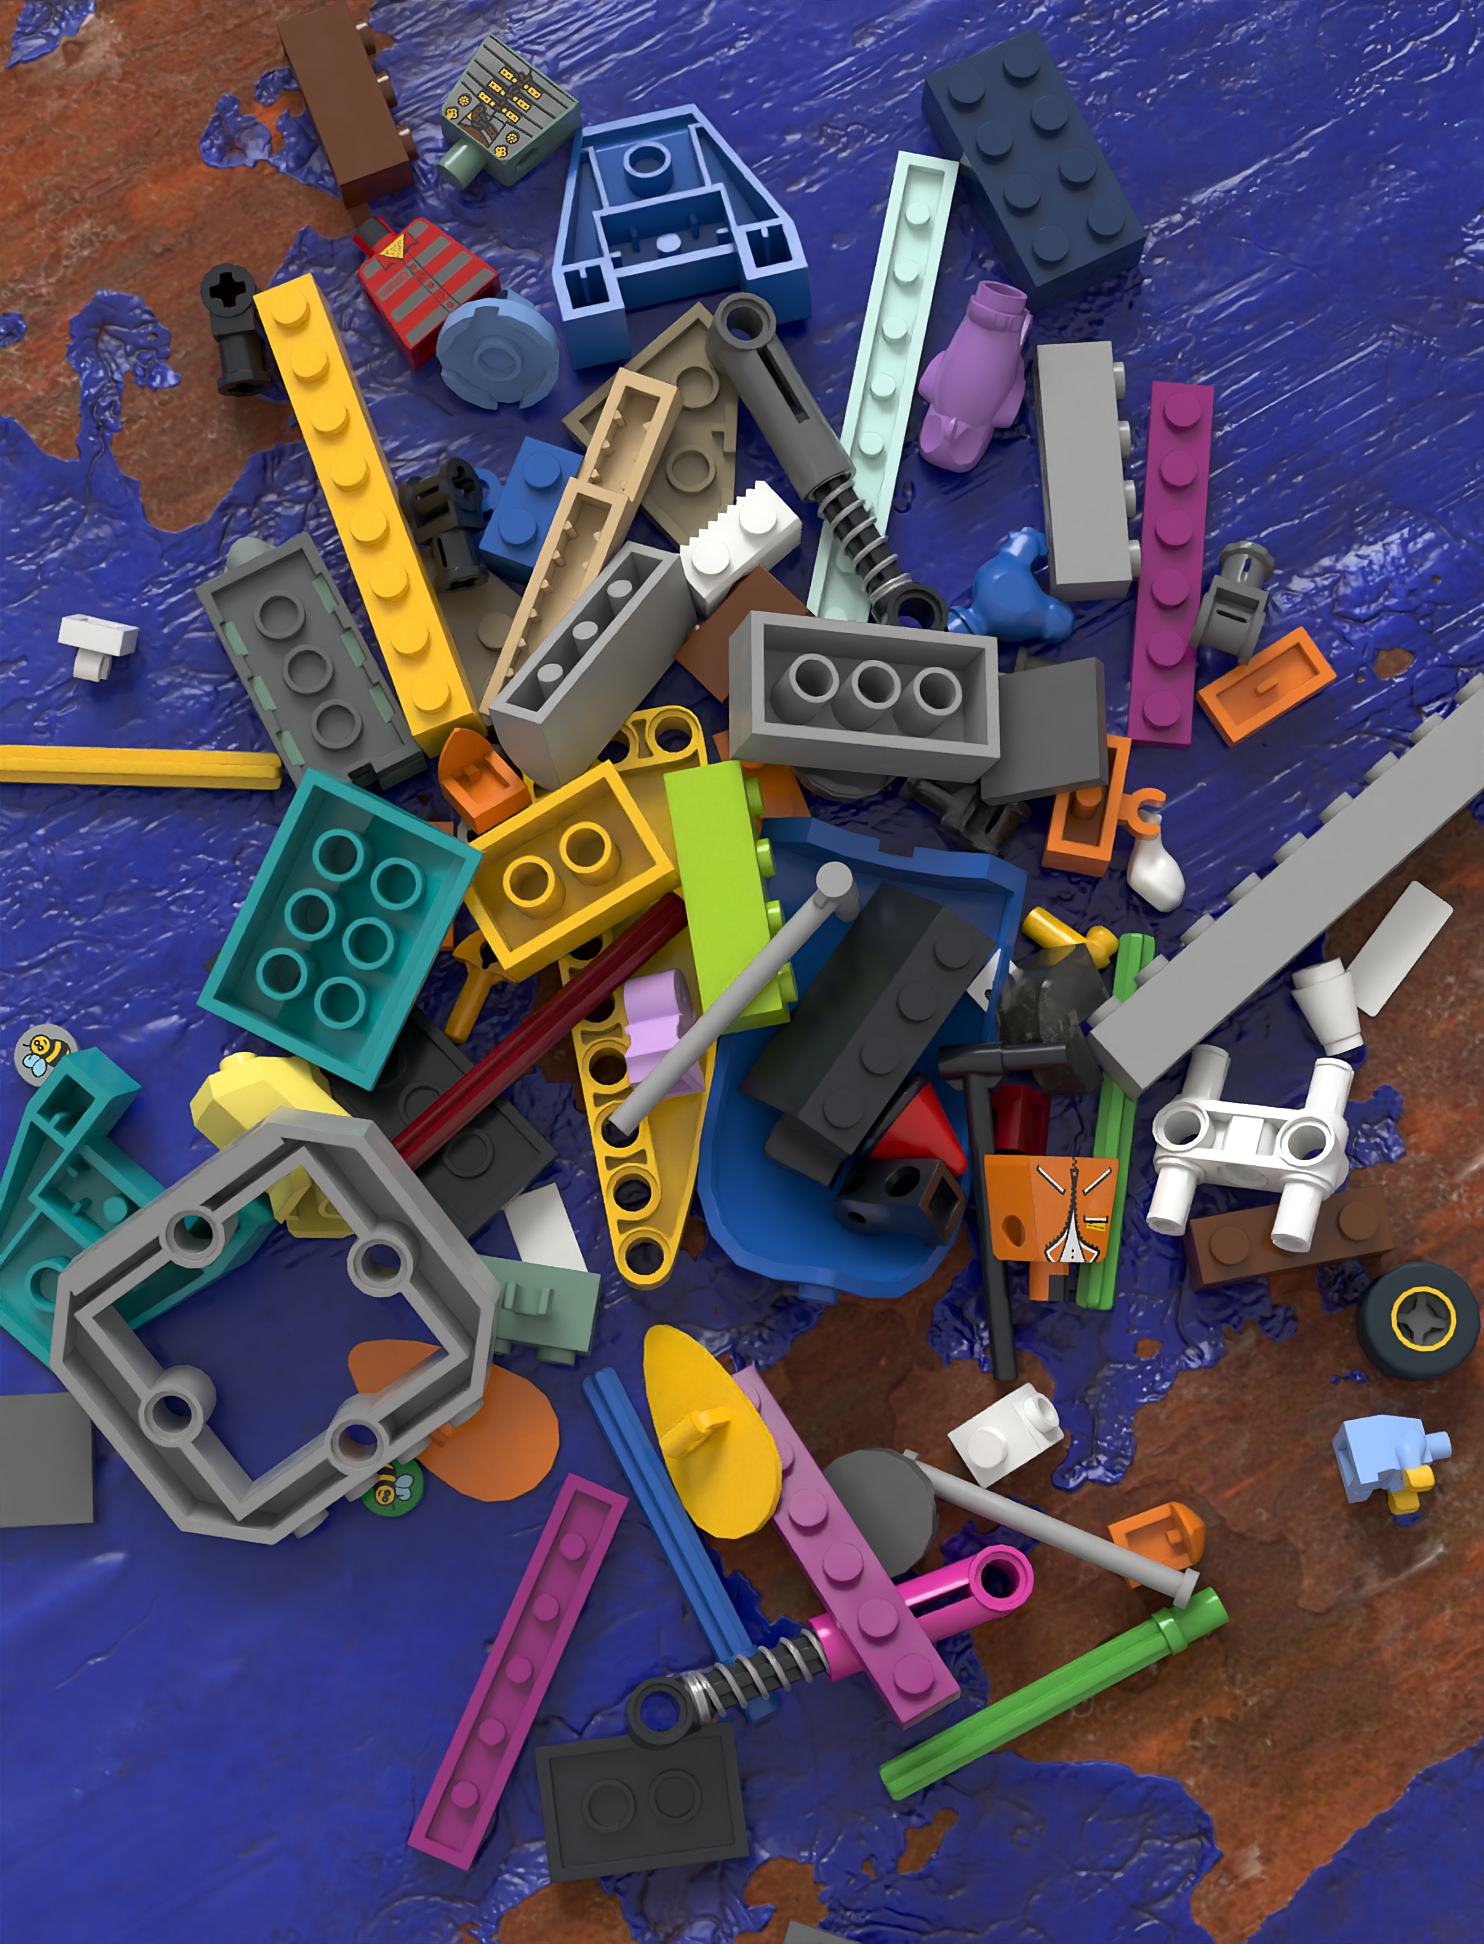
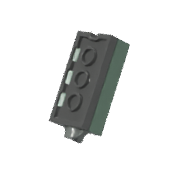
(308, 665)

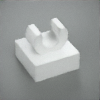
(97, 644)

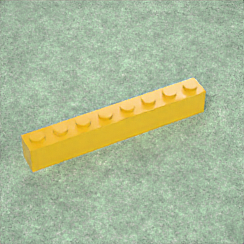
(368, 513)

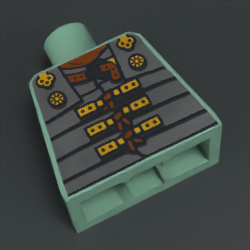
(503, 117)

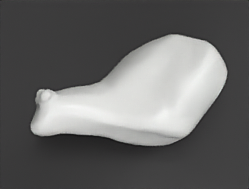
(1154, 871)

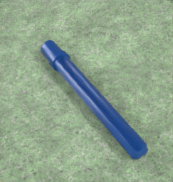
(671, 1527)

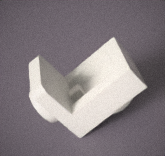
(1007, 1434)

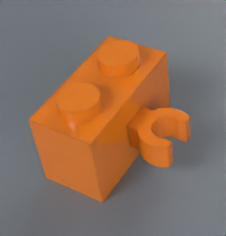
(1086, 820)

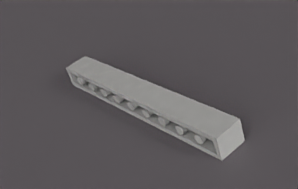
(1295, 902)

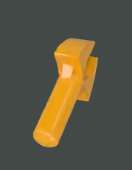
(475, 988)

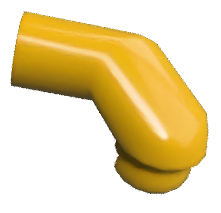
(1052, 932)

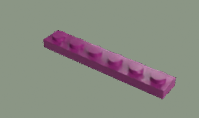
(1170, 565)
(850, 1577)
(518, 1672)

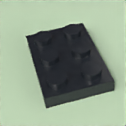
(640, 1809)

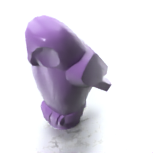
(976, 379)

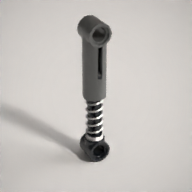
(813, 456)

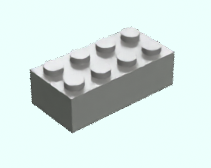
(863, 697)

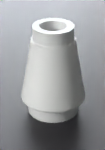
(1329, 1004)

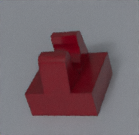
(1021, 1120)

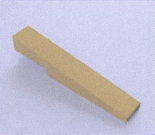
(591, 514)

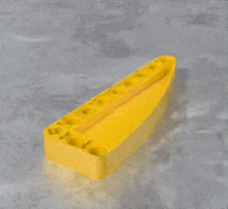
(670, 1135)

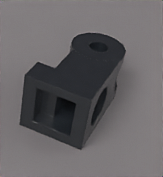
(901, 1198)

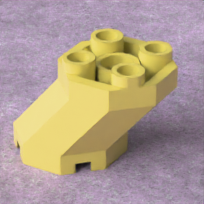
(244, 1095)

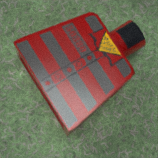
(418, 282)

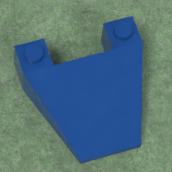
(660, 216)

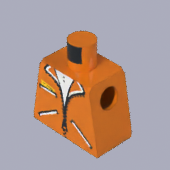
(1050, 1214)

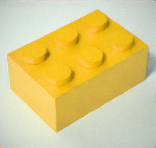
(566, 872)

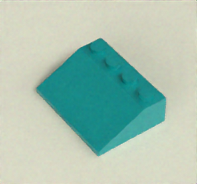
(340, 927)

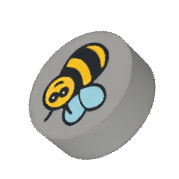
(41, 1051)

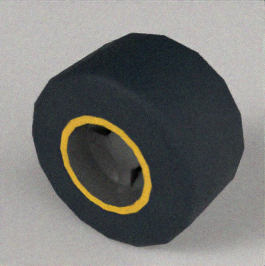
(1440, 1316)

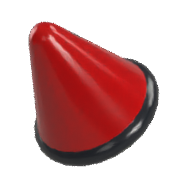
(914, 1128)

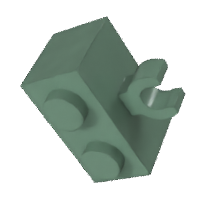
(545, 1309)

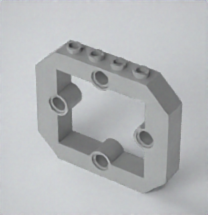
(181, 1455)

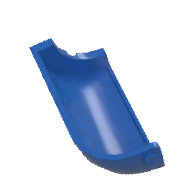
(778, 1219)

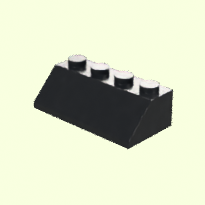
(866, 1019)

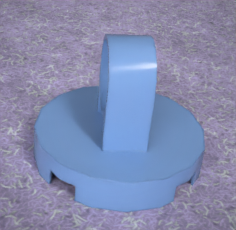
(499, 351)

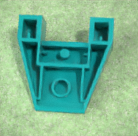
(74, 1187)

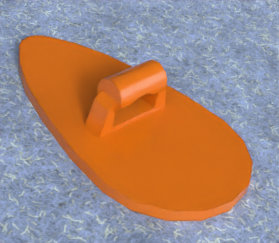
(493, 1453)

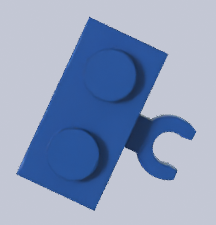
(524, 507)

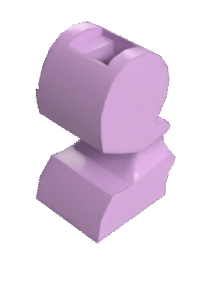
(658, 1017)

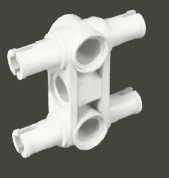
(1251, 1147)

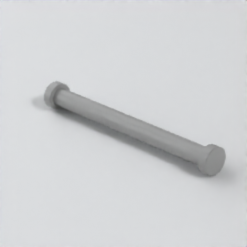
(1061, 1535)

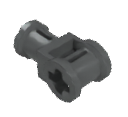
(1235, 602)

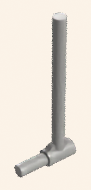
(834, 893)

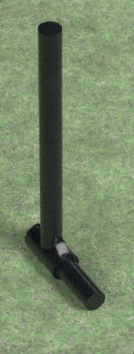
(976, 1070)

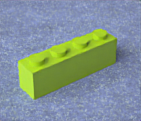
(726, 885)

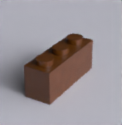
(348, 103)
(1240, 1247)

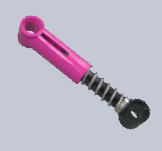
(825, 1649)

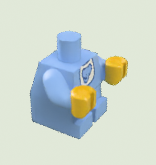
(1389, 1456)

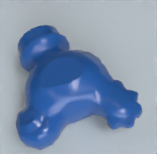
(1009, 600)

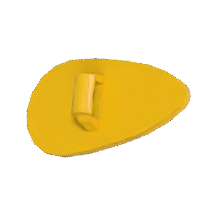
(710, 1437)

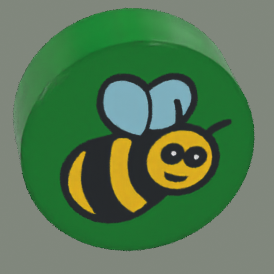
(397, 1489)

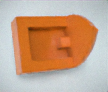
(479, 781)
(1164, 1534)

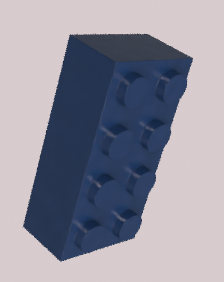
(1032, 170)

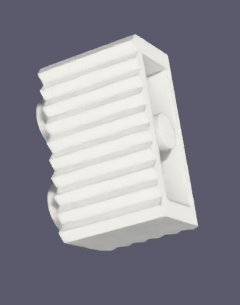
(749, 534)

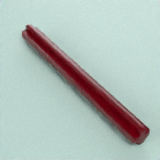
(541, 1030)

